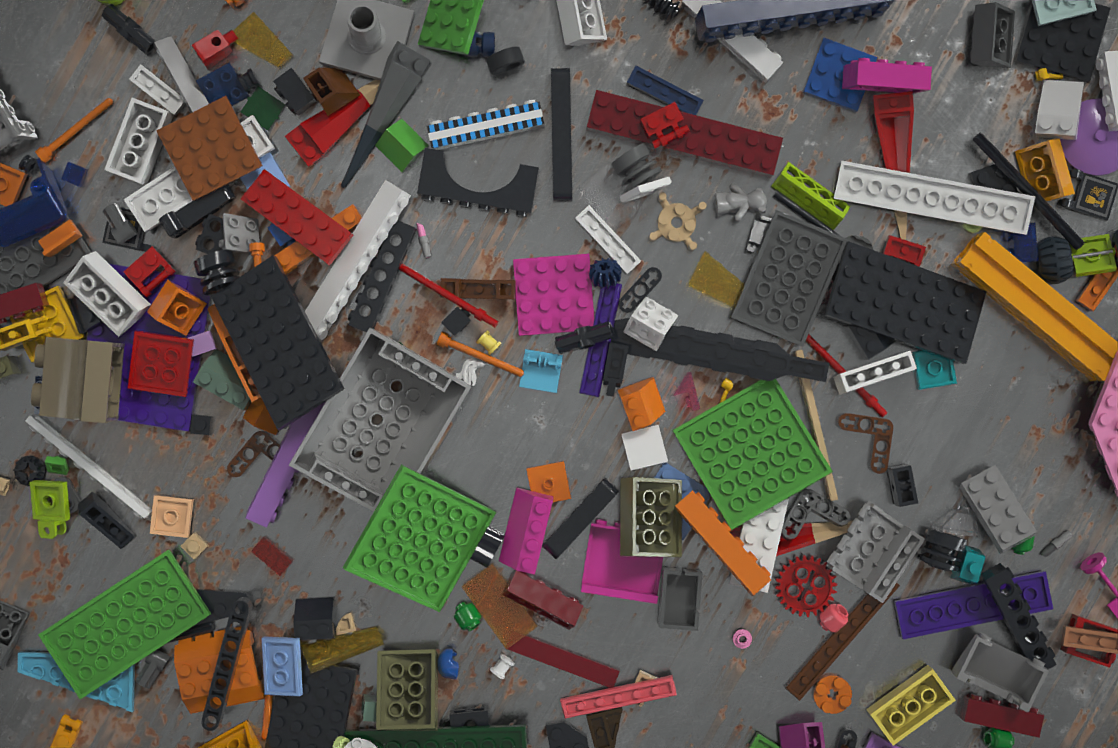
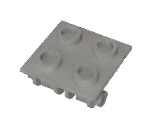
(239, 233)

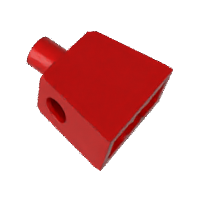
(209, 51)

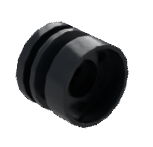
(217, 269)
(943, 550)

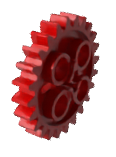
(821, 593)

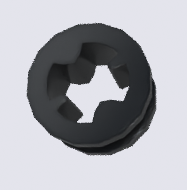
(27, 164)

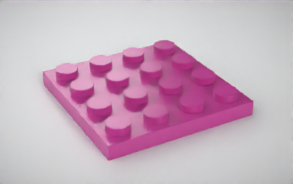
(553, 294)

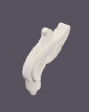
(468, 370)

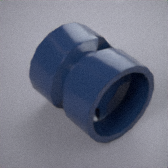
(487, 44)

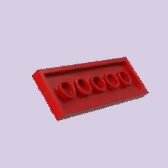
(297, 217)

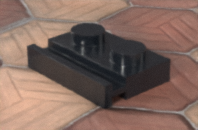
(83, 316)

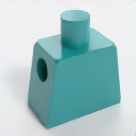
(970, 566)

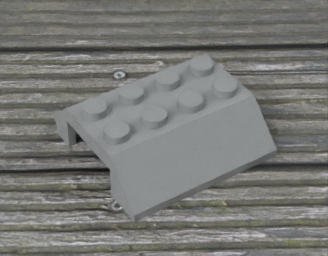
(875, 551)

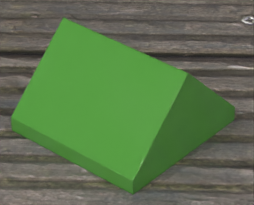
(401, 145)

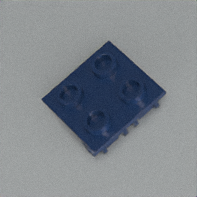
(222, 83)

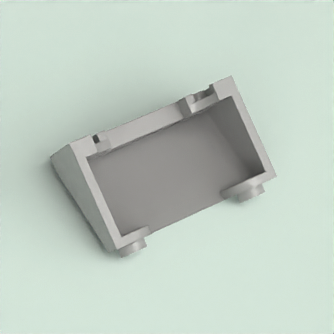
(1001, 671)

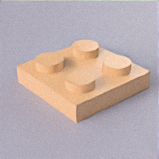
(171, 516)

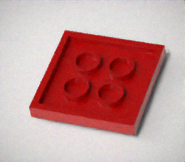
(160, 363)

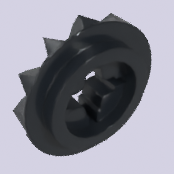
(35, 465)

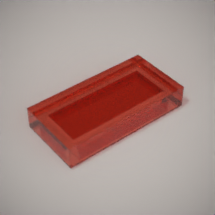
(272, 556)

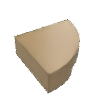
(346, 624)

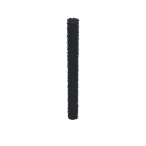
(800, 211)

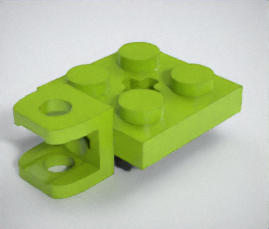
(47, 514)

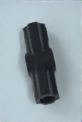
(128, 28)
(584, 337)

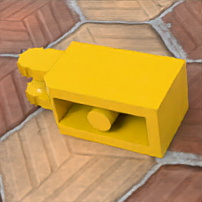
(22, 333)

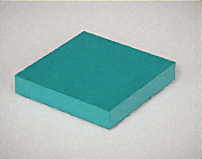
(933, 370)

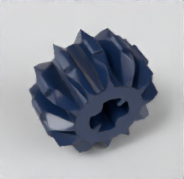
(605, 273)

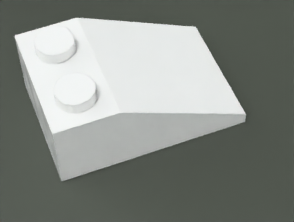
(1059, 110)

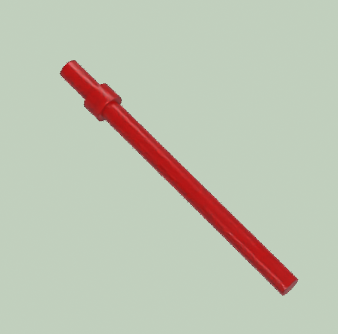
(479, 314)
(870, 400)

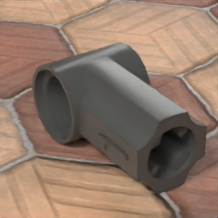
(121, 227)
(154, 665)

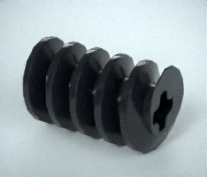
(667, 8)

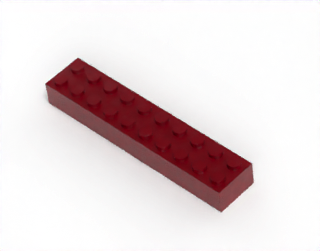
(706, 141)

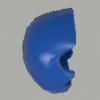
(446, 665)

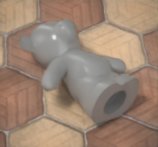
(740, 202)

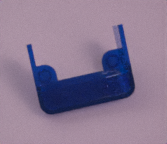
(35, 212)

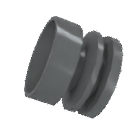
(636, 167)

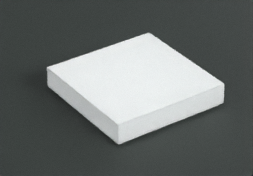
(645, 189)
(644, 448)

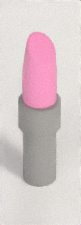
(423, 240)

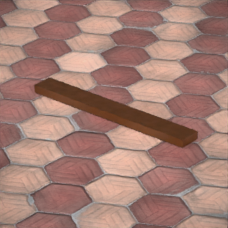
(834, 645)

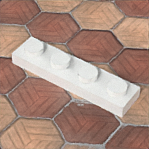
(608, 239)

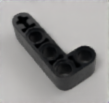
(194, 213)

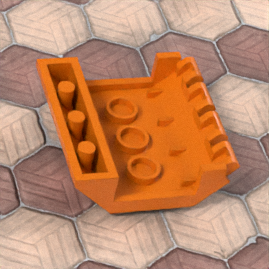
(196, 665)

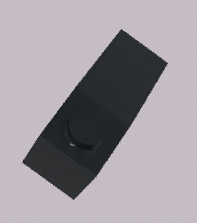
(105, 520)

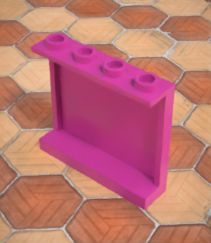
(617, 575)

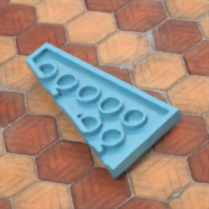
(116, 692)

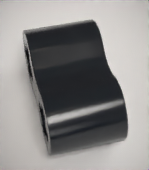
(487, 547)

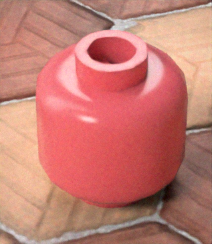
(833, 618)

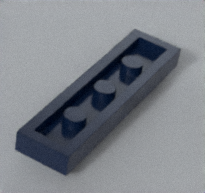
(664, 90)

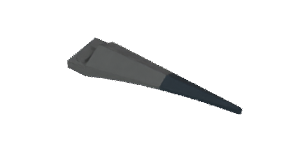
(398, 81)

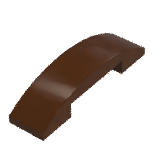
(480, 288)

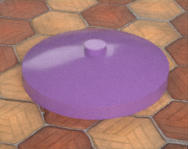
(1096, 147)

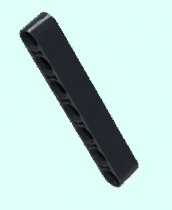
(561, 133)
(223, 672)

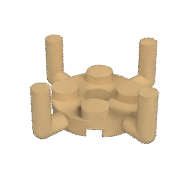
(680, 211)

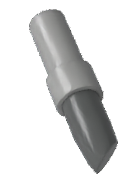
(1057, 543)

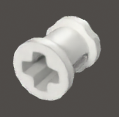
(502, 666)

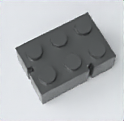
(678, 597)

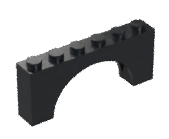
(514, 197)

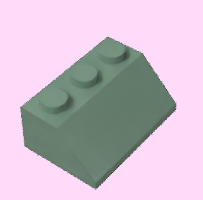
(221, 379)

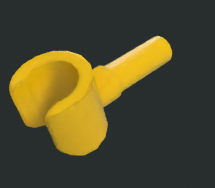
(1042, 75)
(727, 384)

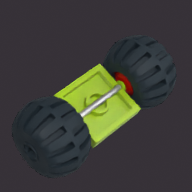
(1059, 257)

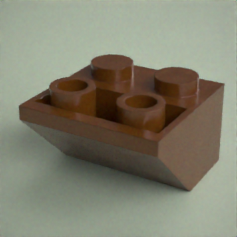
(331, 88)

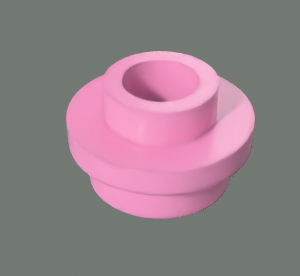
(742, 632)

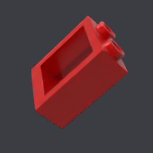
(1106, 658)

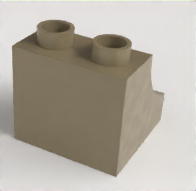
(79, 379)

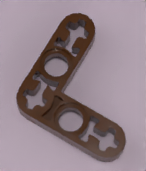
(877, 436)
(257, 448)

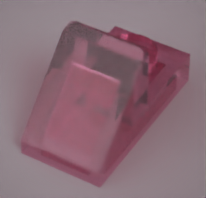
(687, 386)

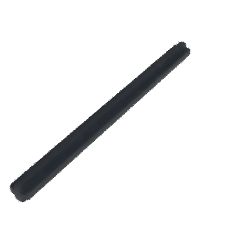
(1026, 188)

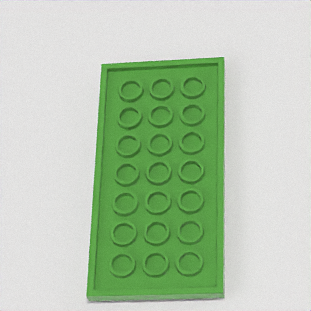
(124, 624)

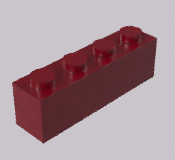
(22, 301)
(542, 599)
(1001, 716)

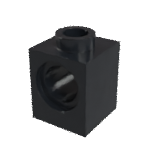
(457, 320)

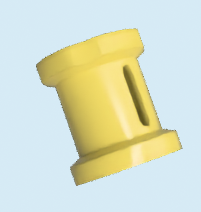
(488, 342)

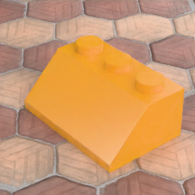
(1046, 169)
(238, 737)

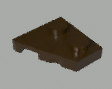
(604, 727)

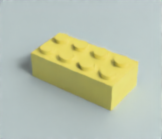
(910, 704)

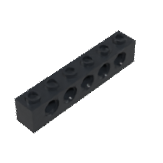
(384, 287)
(994, 579)

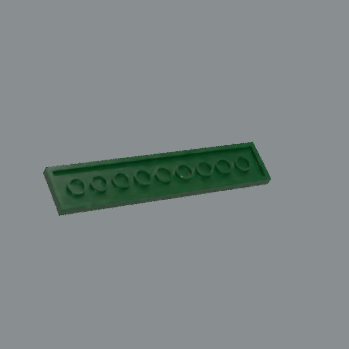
(446, 737)

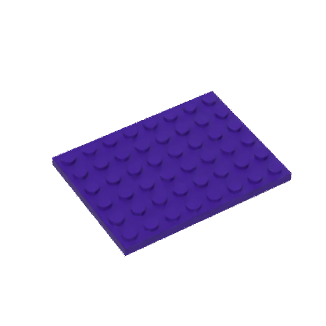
(153, 407)

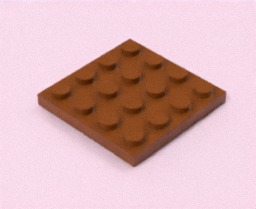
(209, 148)

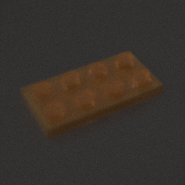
(503, 615)

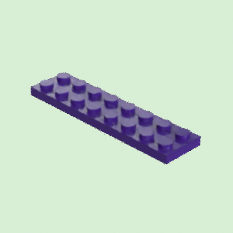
(966, 606)

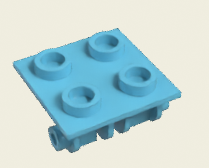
(541, 371)

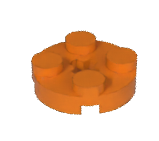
(841, 700)

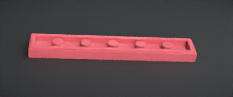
(618, 696)

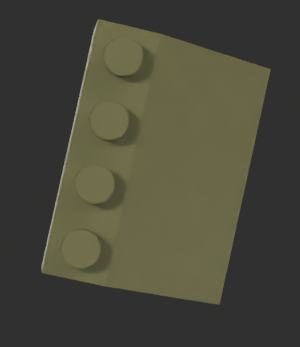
(648, 517)
(407, 690)

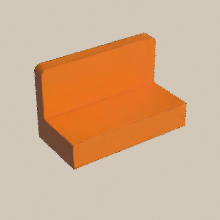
(59, 238)

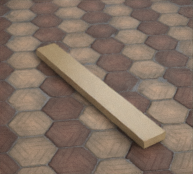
(816, 428)

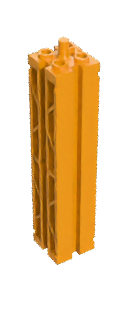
(1037, 306)

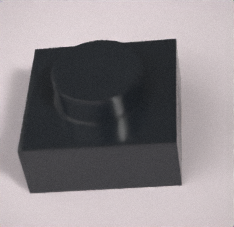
(201, 424)

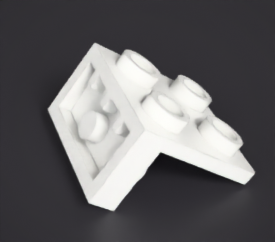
(650, 323)

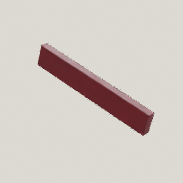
(566, 661)

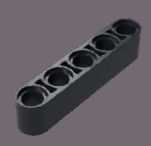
(580, 518)

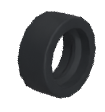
(505, 60)

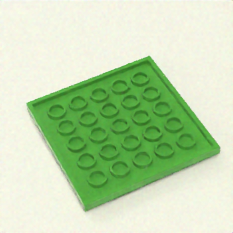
(752, 452)
(419, 539)

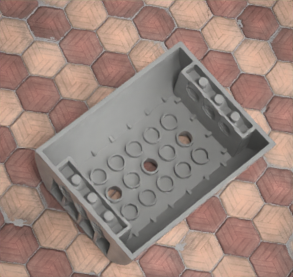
(409, 425)

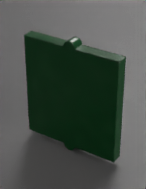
(263, 107)

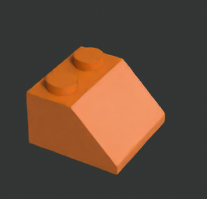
(176, 307)
(641, 403)

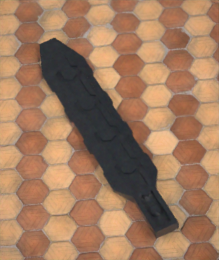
(724, 353)

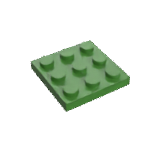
(450, 25)

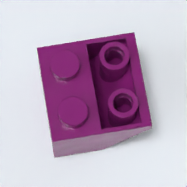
(802, 735)

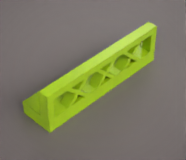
(810, 198)

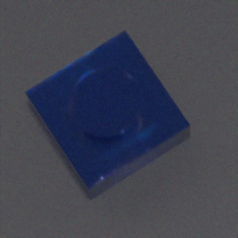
(74, 174)

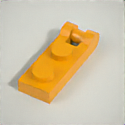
(64, 737)

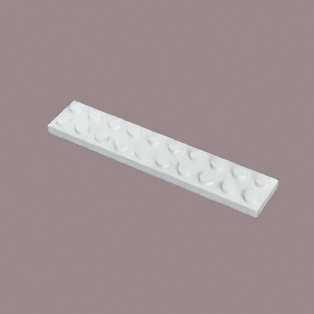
(934, 197)

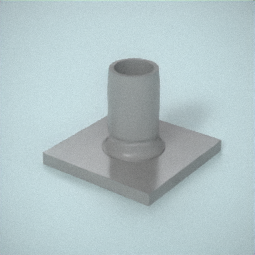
(364, 36)

